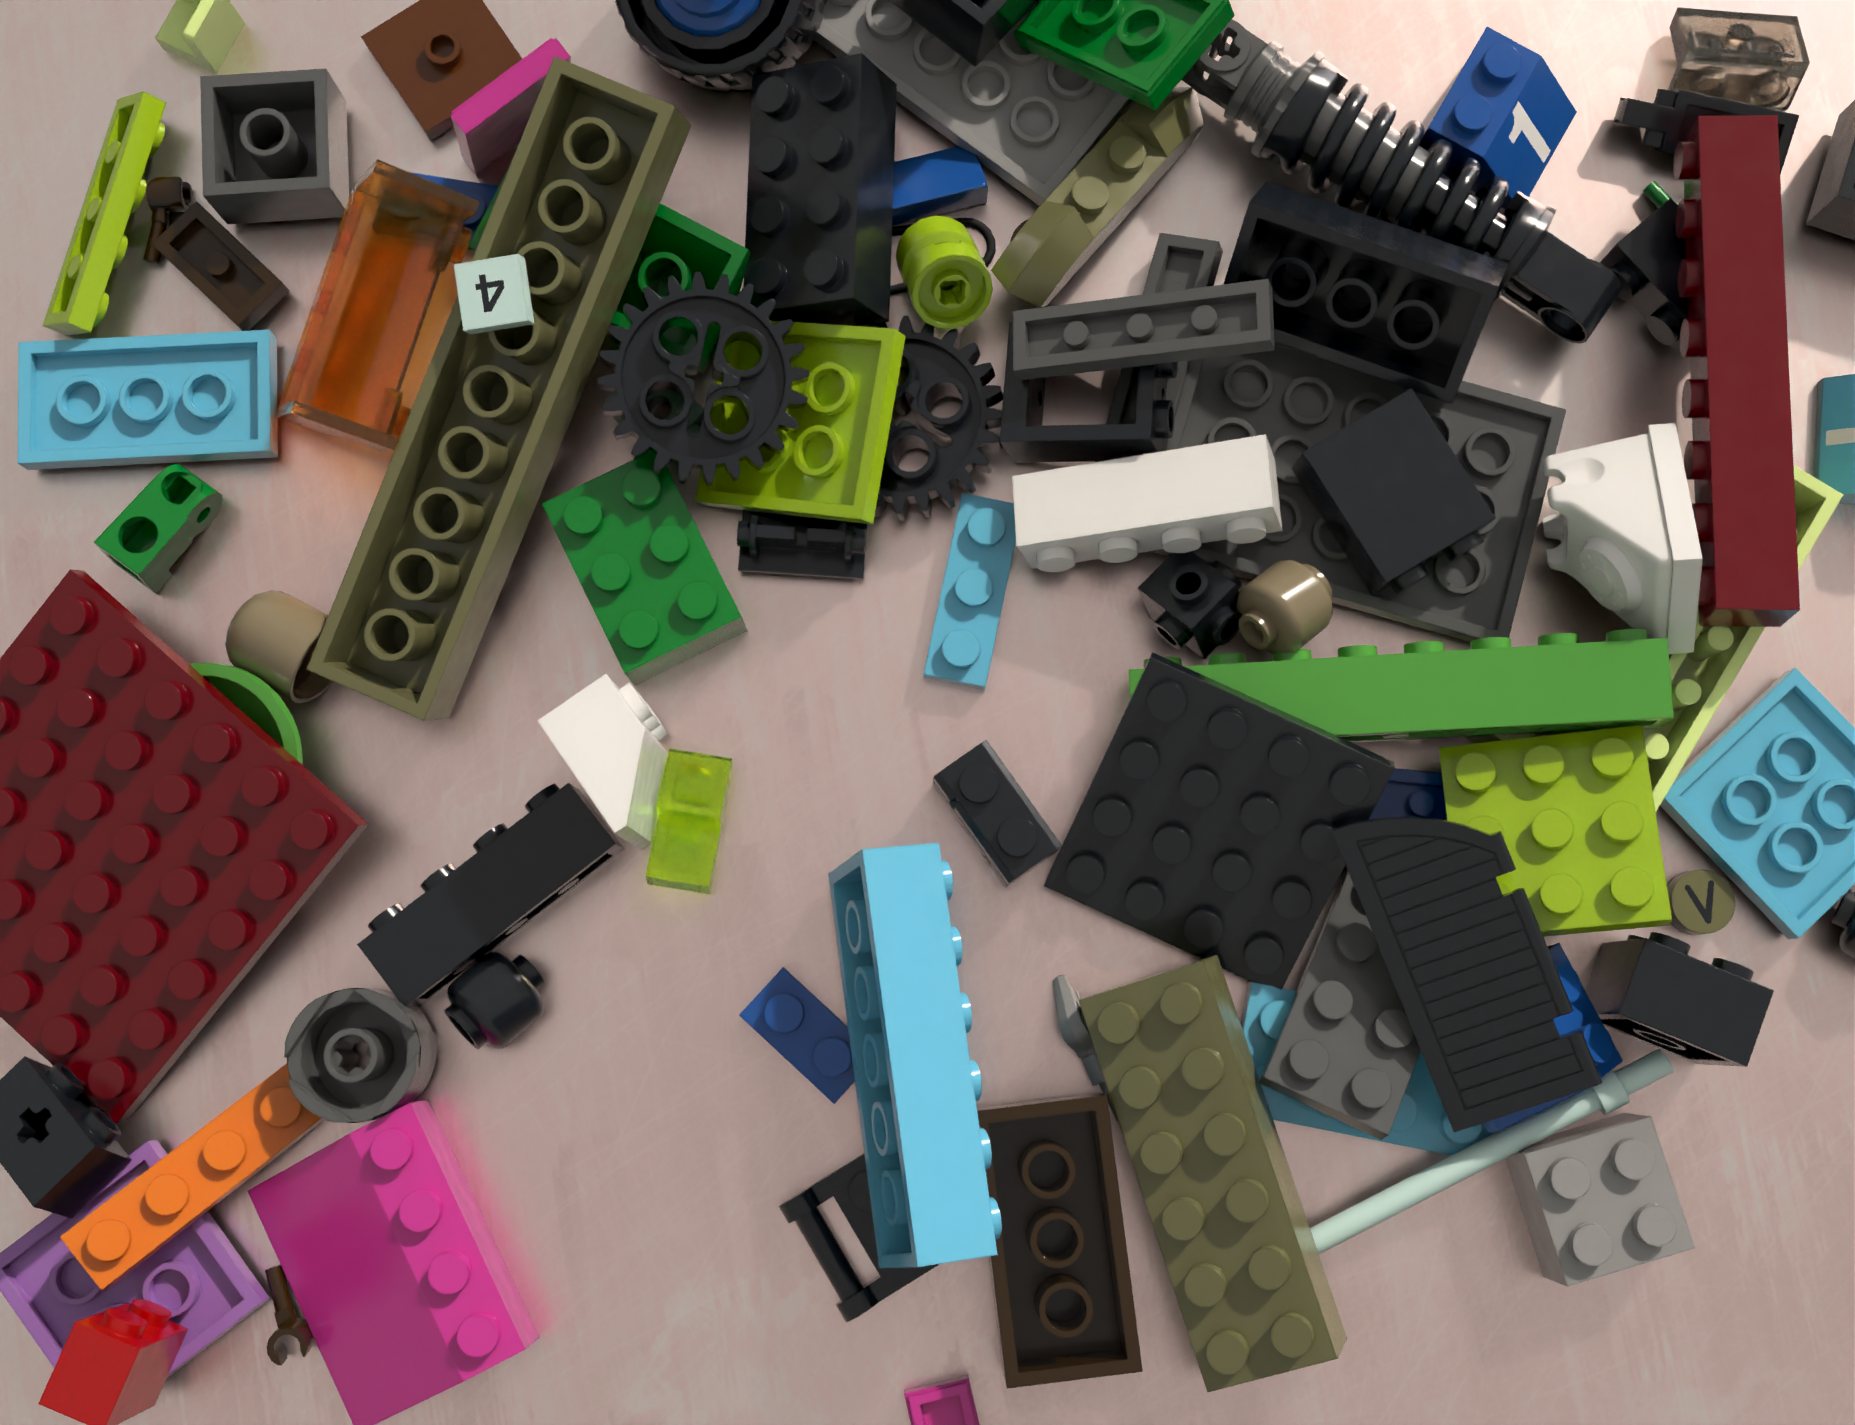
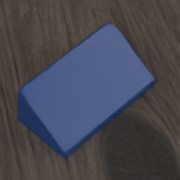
(937, 184)

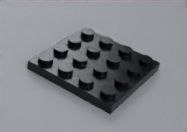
(1216, 822)

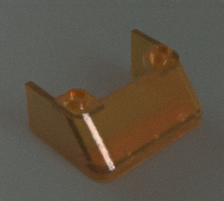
(373, 305)

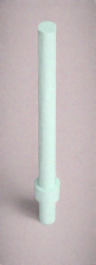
(1605, 1097)

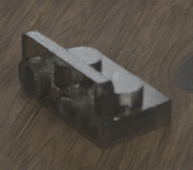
(1739, 55)

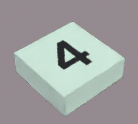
(494, 294)

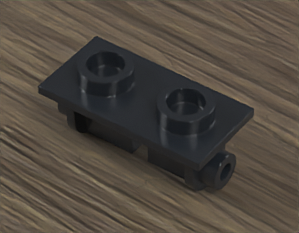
(801, 545)

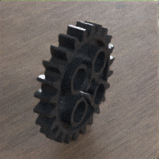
(646, 367)
(934, 373)

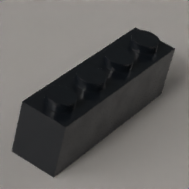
(489, 895)

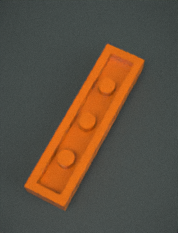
(189, 1181)

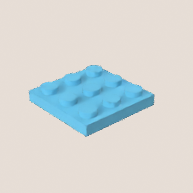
(1777, 803)

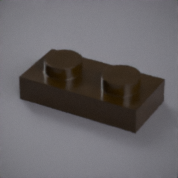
(220, 267)

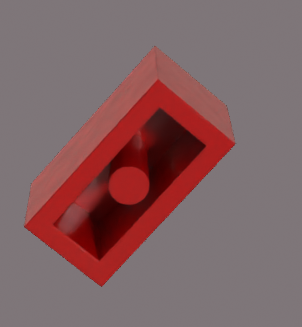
(114, 1364)

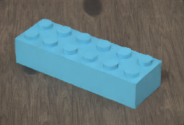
(913, 1058)

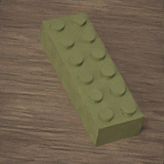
(1214, 1175)

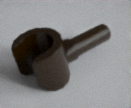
(164, 197)
(286, 1319)

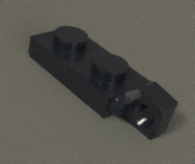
(1676, 111)

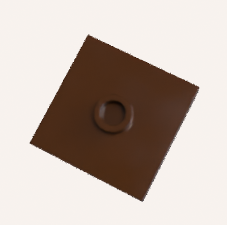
(440, 56)

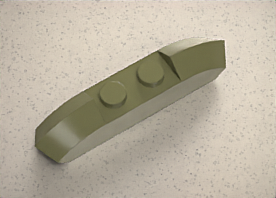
(1097, 196)

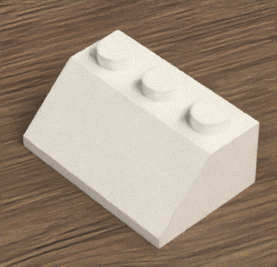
(614, 753)

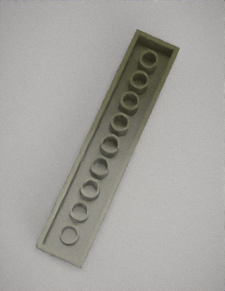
(501, 397)

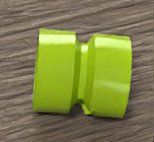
(943, 272)

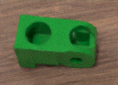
(160, 525)

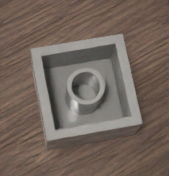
(1599, 1199)

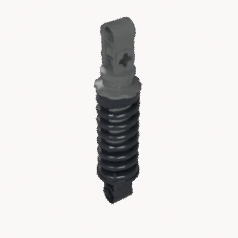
(1309, 123)

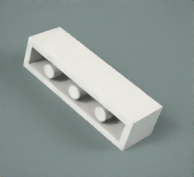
(1147, 504)

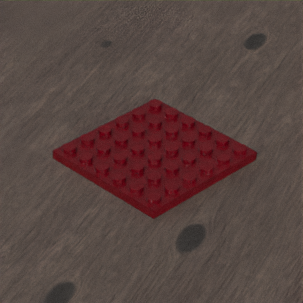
(139, 844)

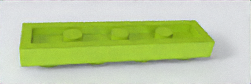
(112, 196)

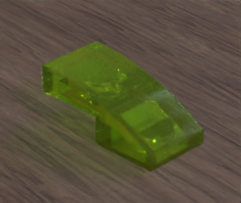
(689, 821)

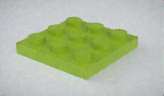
(841, 441)
(1573, 821)

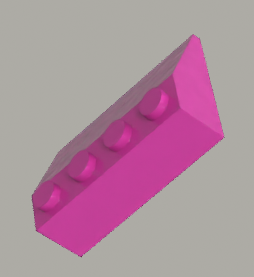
(393, 1264)

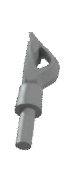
(1076, 1033)

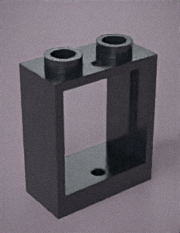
(1031, 442)

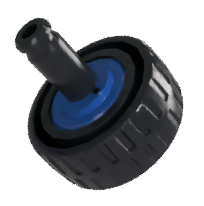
(722, 40)

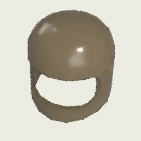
(271, 640)

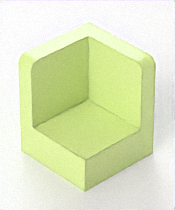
(201, 31)

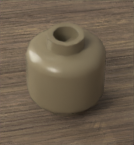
(1284, 607)

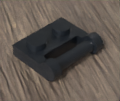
(852, 1194)

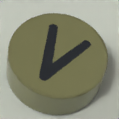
(1700, 902)

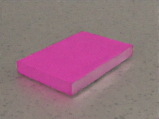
(498, 113)

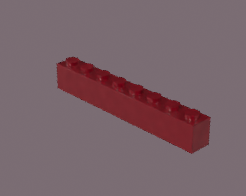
(1738, 370)

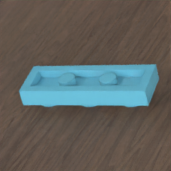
(972, 592)

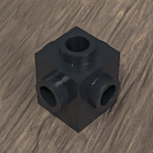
(1193, 602)

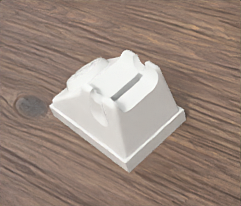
(1630, 531)

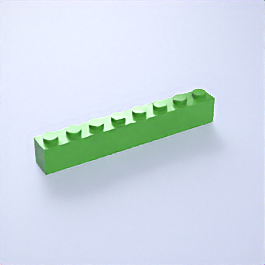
(1461, 691)

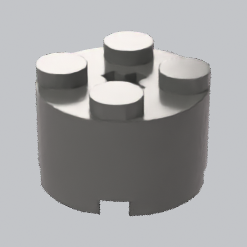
(324, 1060)

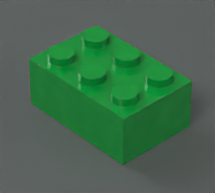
(644, 568)

